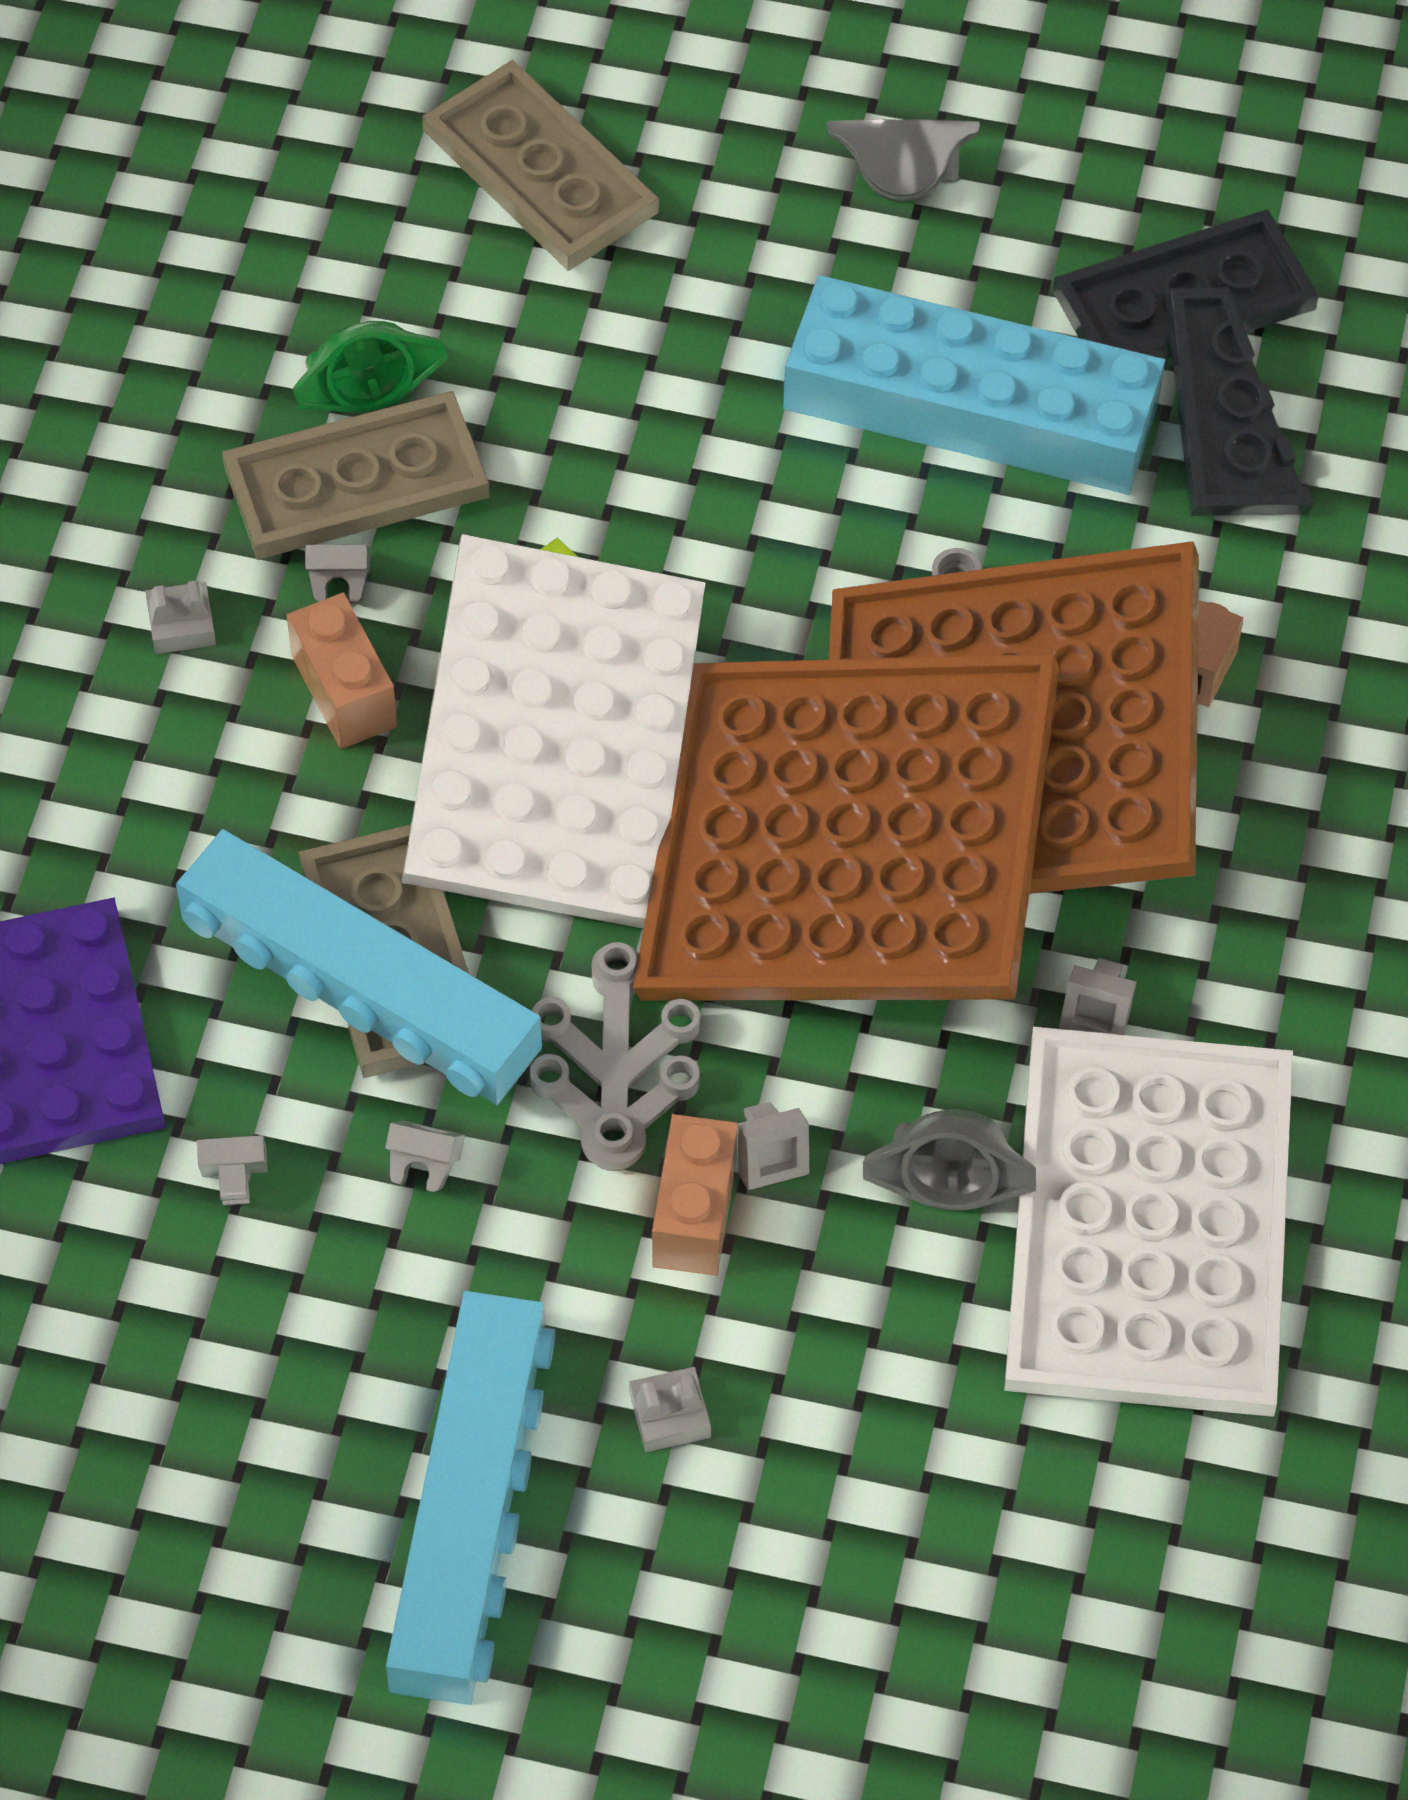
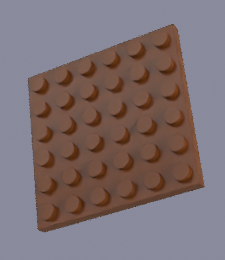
(1125, 697)
(851, 830)

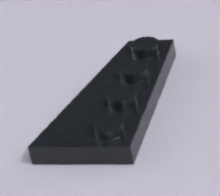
(1226, 416)

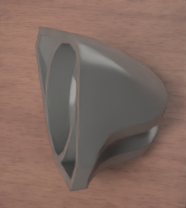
(905, 156)
(951, 1162)

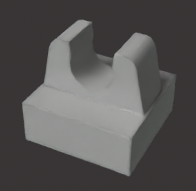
(335, 562)
(180, 617)
(1098, 999)
(425, 1144)
(772, 1145)
(232, 1161)
(669, 1409)

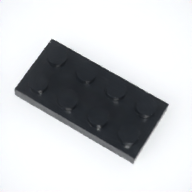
(1125, 296)

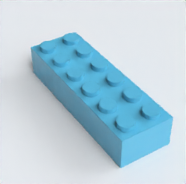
(973, 384)

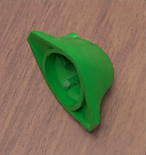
(367, 368)

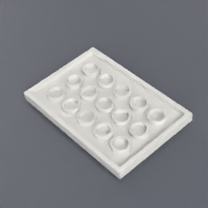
(554, 731)
(1152, 1222)

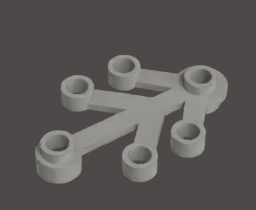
(615, 1065)

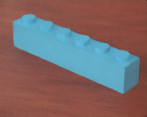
(359, 967)
(468, 1498)

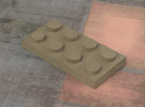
(540, 165)
(355, 474)
(369, 876)

